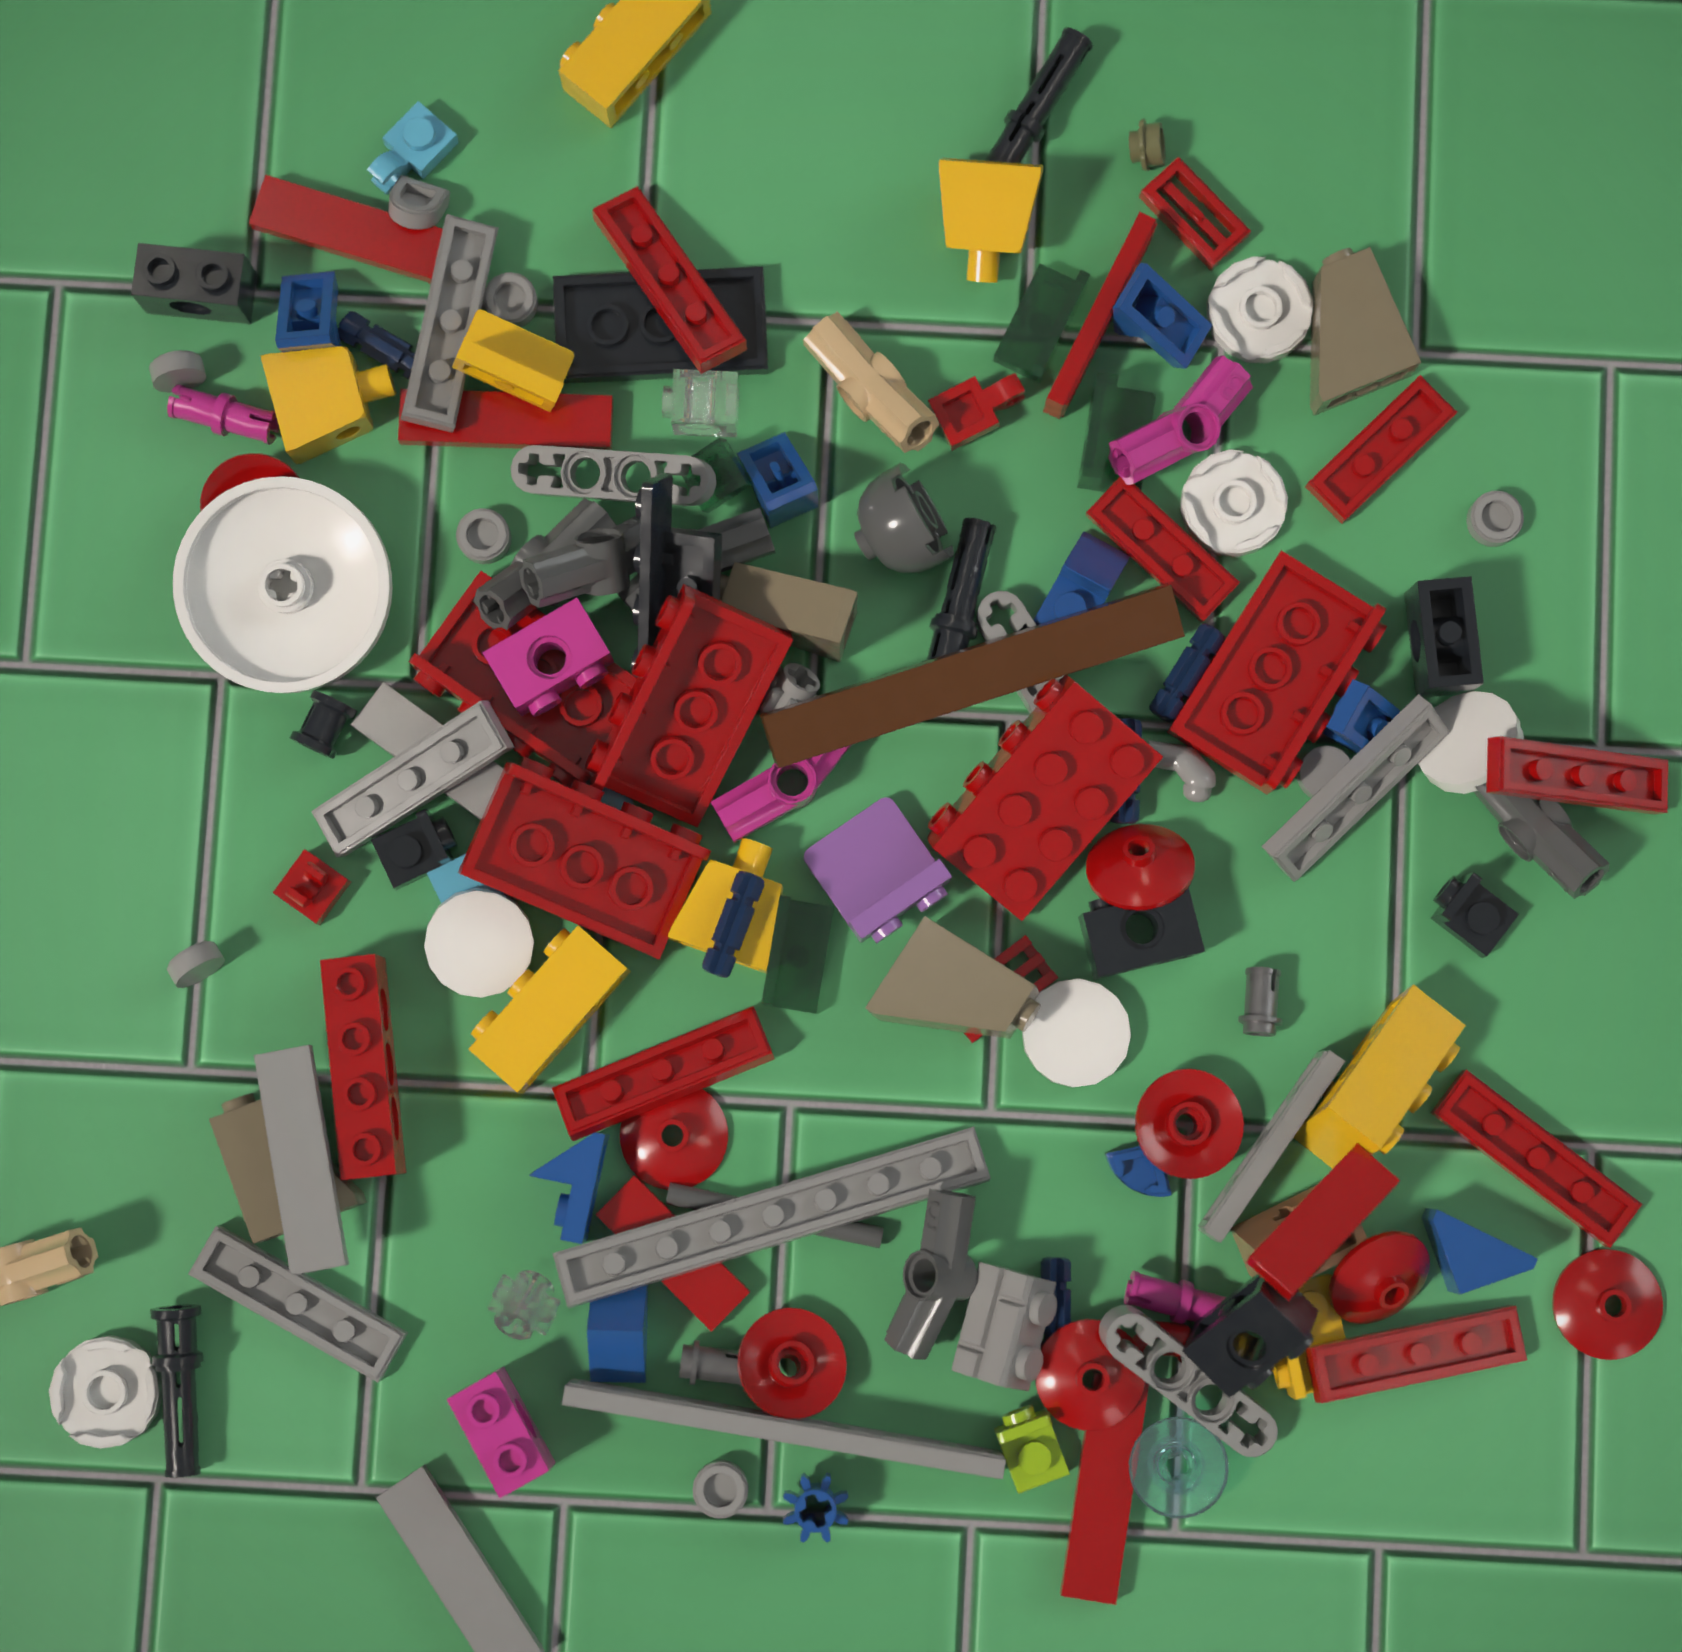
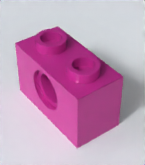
(518, 656)
(501, 1432)

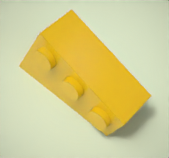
(1383, 1079)

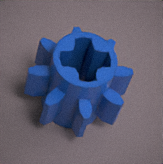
(808, 1521)

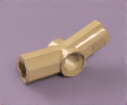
(870, 384)
(34, 1265)

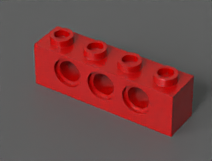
(362, 1066)

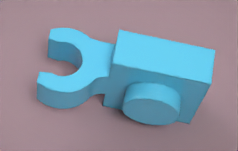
(415, 144)

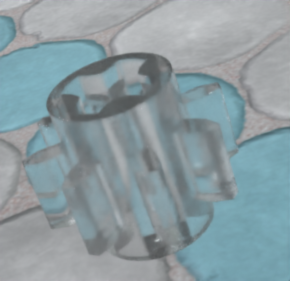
(524, 1304)

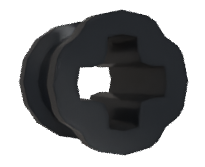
(323, 724)

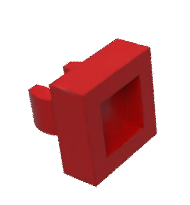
(312, 887)

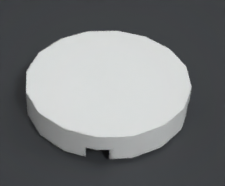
(1259, 310)
(1233, 503)
(1461, 756)
(479, 942)
(1077, 1033)
(106, 1392)

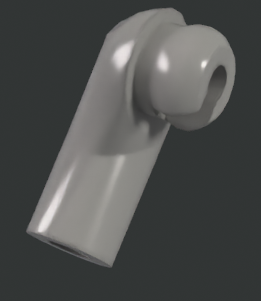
(1189, 766)

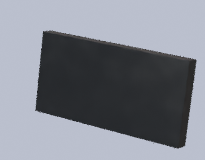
(625, 339)

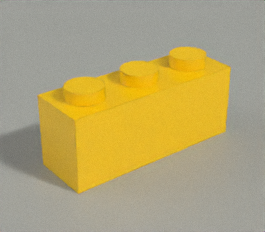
(627, 52)
(547, 1008)

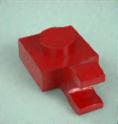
(968, 411)

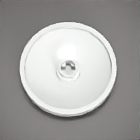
(282, 585)

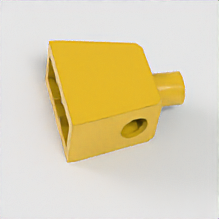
(987, 210)
(322, 398)
(707, 899)

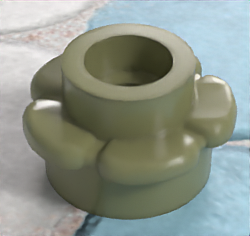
(1147, 145)

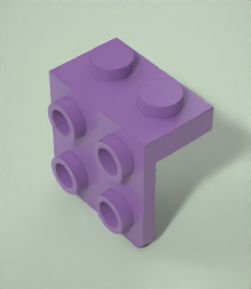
(877, 870)

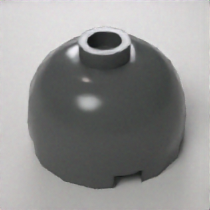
(900, 524)

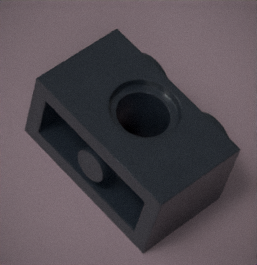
(194, 283)
(1443, 637)
(1113, 952)
(1234, 1357)

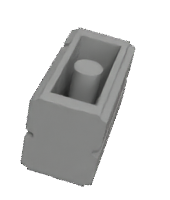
(1005, 1327)

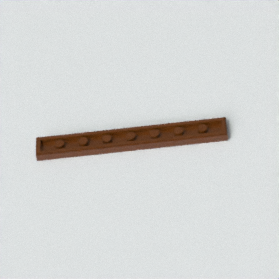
(972, 675)

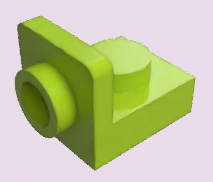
(1030, 1448)

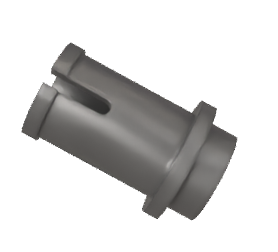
(1261, 1002)
(709, 1364)

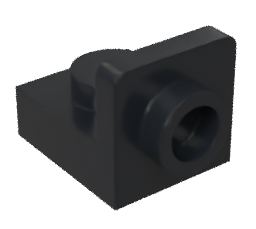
(415, 848)
(1472, 913)

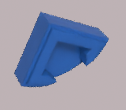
(1138, 1172)

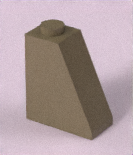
(1355, 332)
(812, 611)
(953, 988)
(247, 1158)

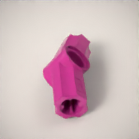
(1204, 408)
(761, 801)

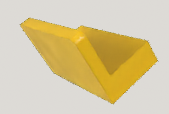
(514, 360)

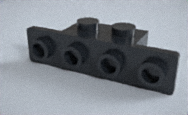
(668, 558)

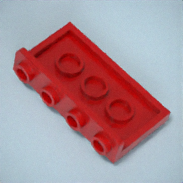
(1278, 674)
(688, 705)
(561, 735)
(1041, 796)
(584, 857)

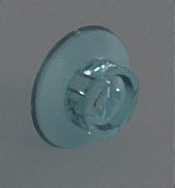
(1190, 1491)

